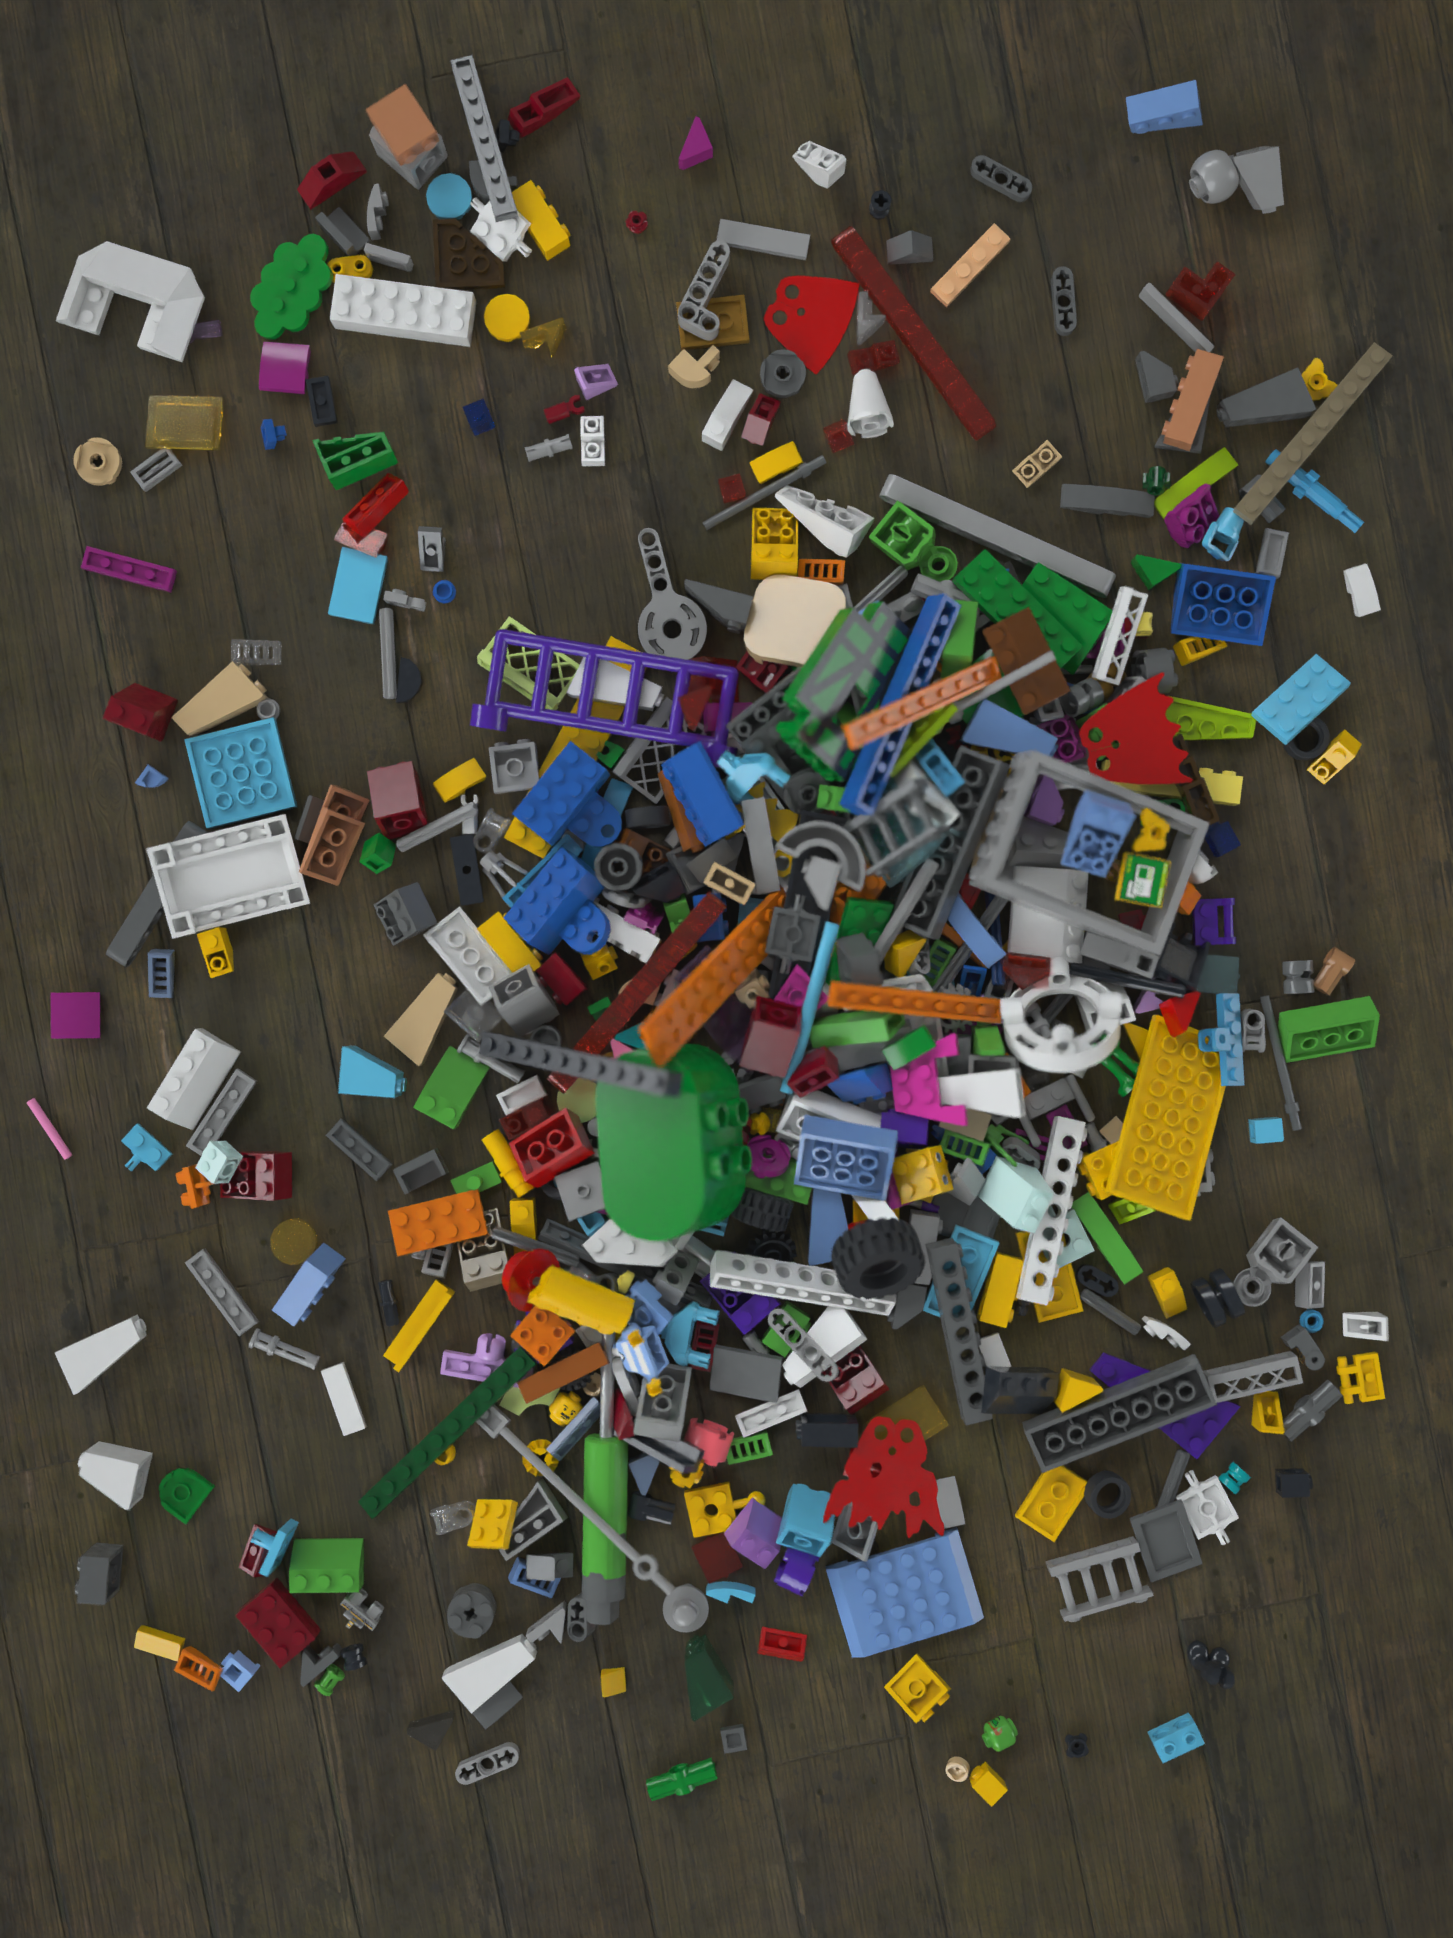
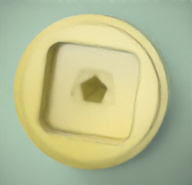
(625, 1281)

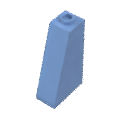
(1005, 732)
(826, 1225)

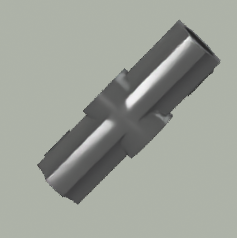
(1310, 1409)

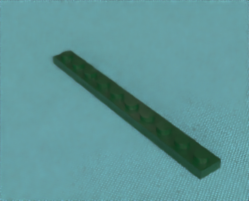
(447, 1432)

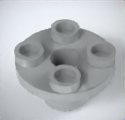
(685, 1608)

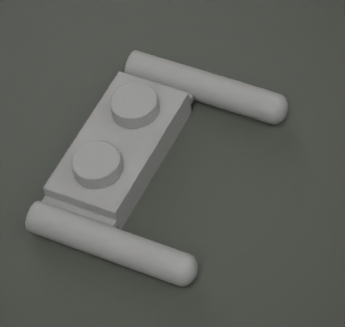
(1049, 1099)

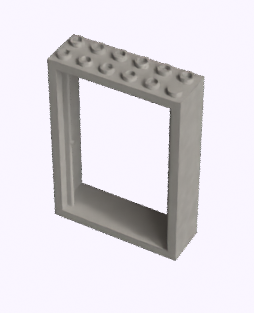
(1003, 828)

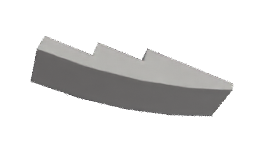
(760, 845)

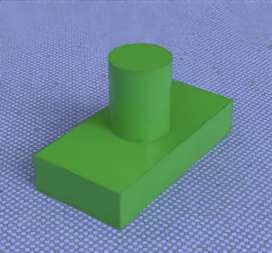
(479, 1178)

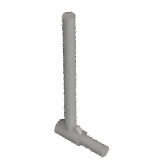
(998, 685)

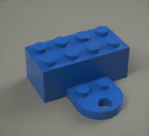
(569, 800)
(562, 907)

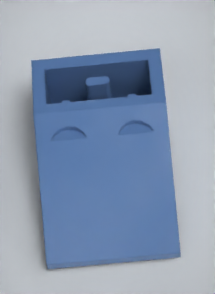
(1096, 833)

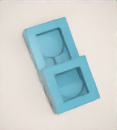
(723, 1590)

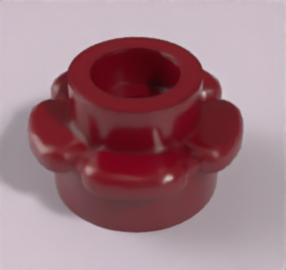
(637, 227)

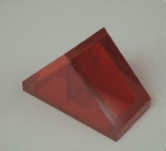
(694, 704)
(1026, 968)

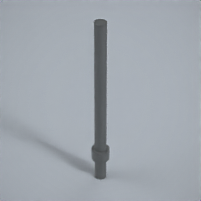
(803, 470)
(1291, 1105)

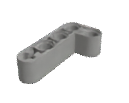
(707, 288)

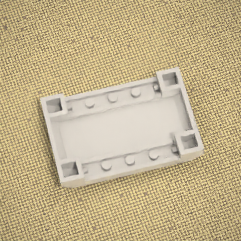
(228, 875)

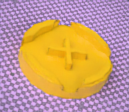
(506, 317)

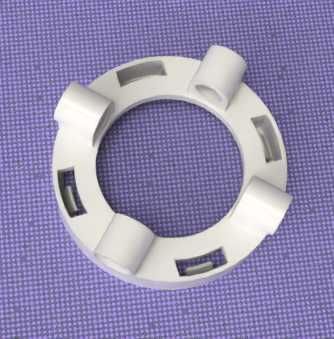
(1064, 1051)

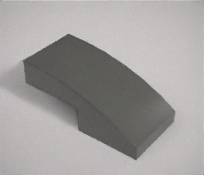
(497, 1705)

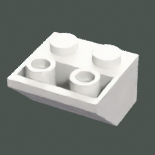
(1090, 1015)

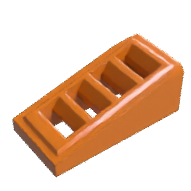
(839, 564)
(183, 1668)

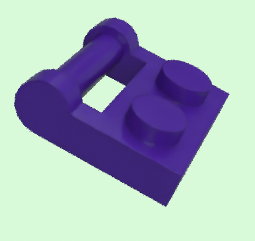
(1206, 921)

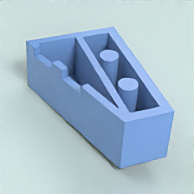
(1165, 108)
(308, 1284)

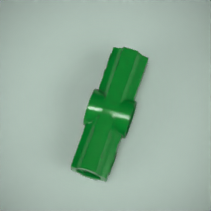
(681, 1779)

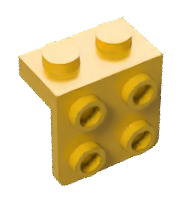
(1097, 1168)

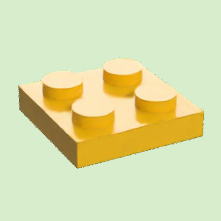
(492, 1524)

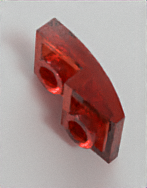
(874, 358)

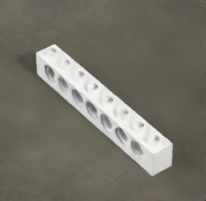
(1031, 1266)
(789, 1282)

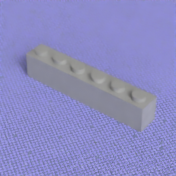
(862, 1054)

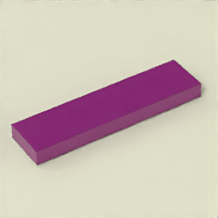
(128, 569)

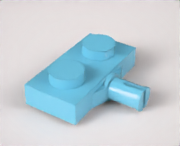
(145, 1149)

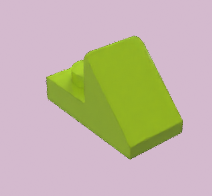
(1127, 1210)

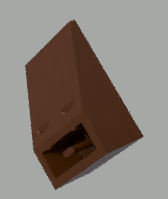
(652, 853)

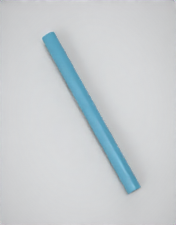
(812, 998)

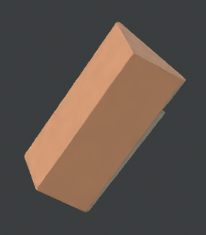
(334, 835)

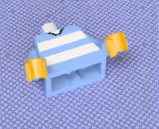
(642, 1354)

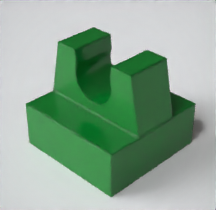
(613, 756)

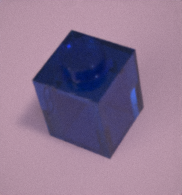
(478, 417)
(1221, 838)

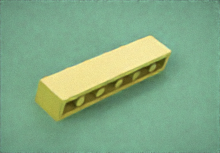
(1223, 787)

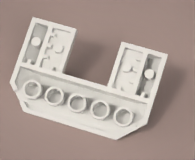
(140, 276)

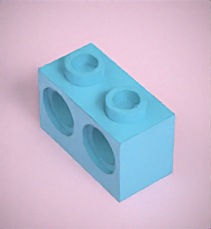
(1175, 1737)

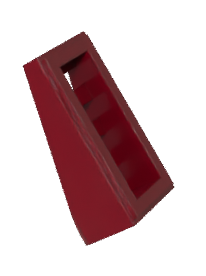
(698, 1334)

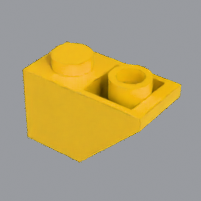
(1335, 757)
(217, 951)

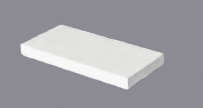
(467, 954)

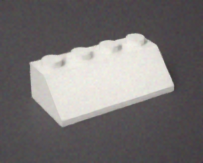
(194, 1079)
(823, 1106)

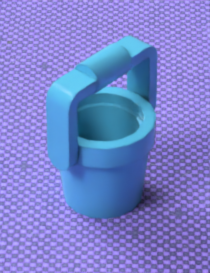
(1225, 530)

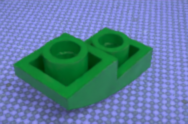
(909, 1047)

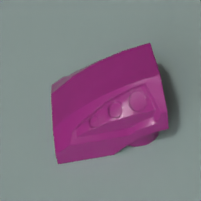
(1192, 517)
(1069, 740)

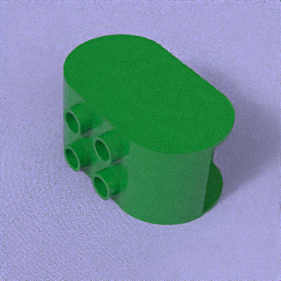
(673, 1159)

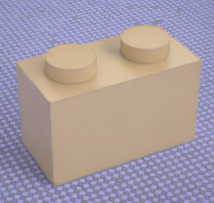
(729, 883)

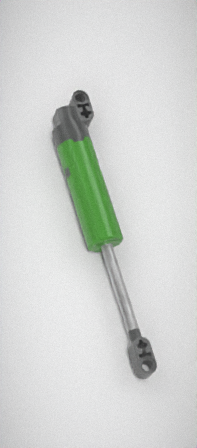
(607, 1495)

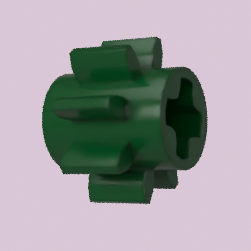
(1156, 480)

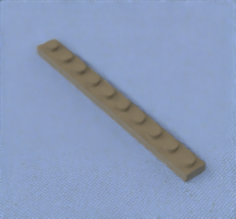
(1312, 433)

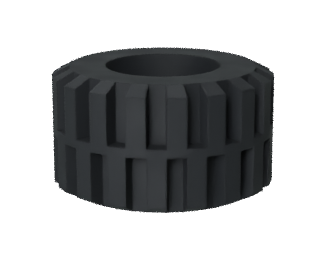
(763, 1210)

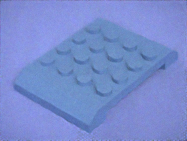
(905, 1594)

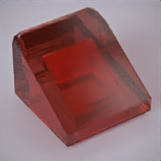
(838, 436)

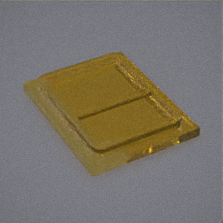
(184, 422)

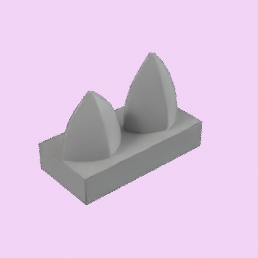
(907, 606)

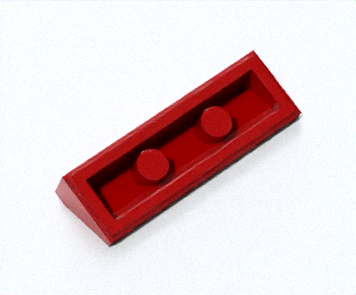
(376, 504)

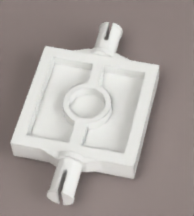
(500, 236)
(1207, 1507)

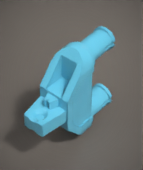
(746, 771)
(680, 1330)

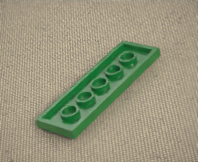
(1002, 596)

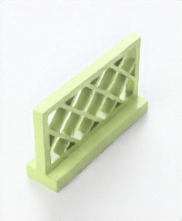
(519, 681)

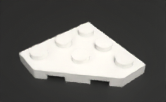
(617, 1247)

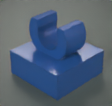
(271, 434)

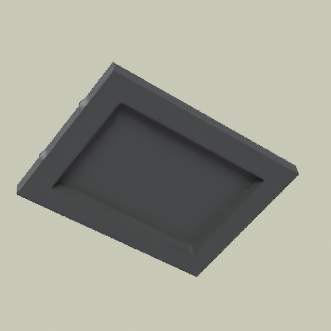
(976, 1217)
(1166, 1540)

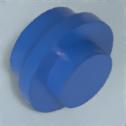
(444, 591)

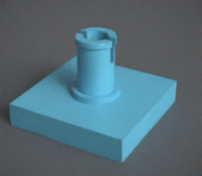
(276, 1545)

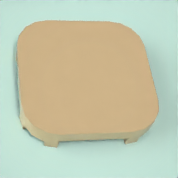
(790, 618)

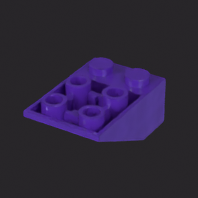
(743, 1308)

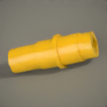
(506, 1162)

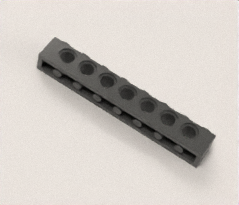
(938, 1254)

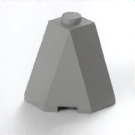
(1260, 177)

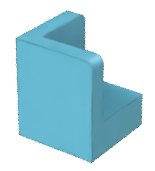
(1266, 1130)

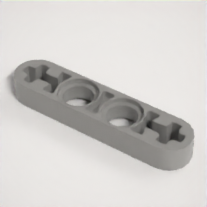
(805, 1342)

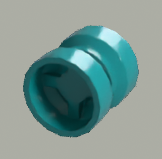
(1238, 1474)

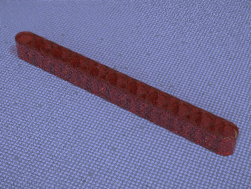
(913, 333)
(645, 983)

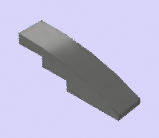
(1107, 500)

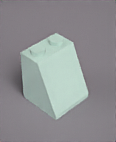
(1016, 1193)

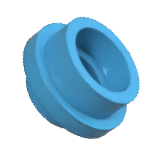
(1318, 1320)

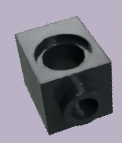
(1293, 1482)

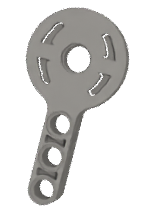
(667, 608)

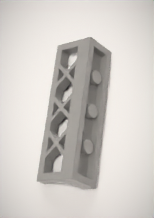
(1251, 1368)

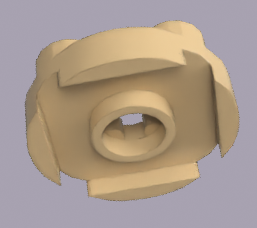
(89, 451)

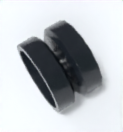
(1217, 1298)

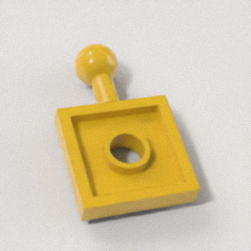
(720, 1496)

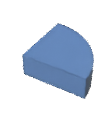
(151, 778)

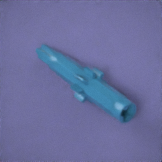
(1307, 485)

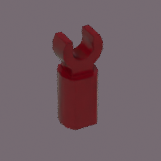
(563, 410)

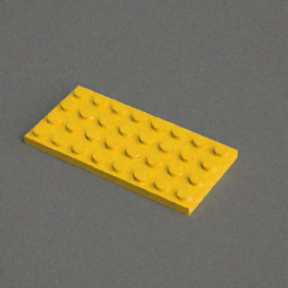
(1168, 1123)

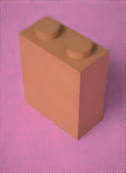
(403, 125)

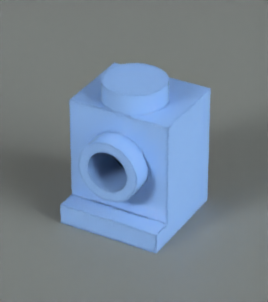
(238, 1670)

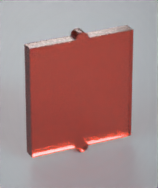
(716, 1557)

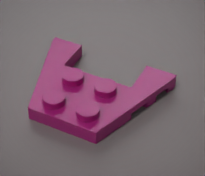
(918, 1089)

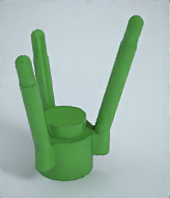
(994, 1136)

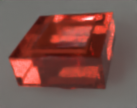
(731, 488)

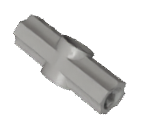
(925, 586)

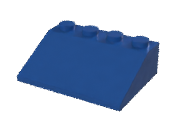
(1221, 604)

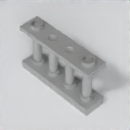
(1082, 1562)

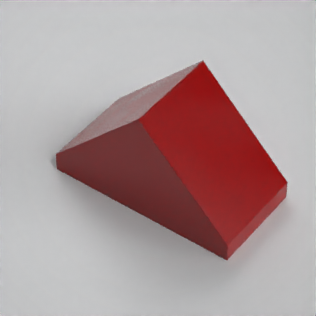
(1178, 1012)

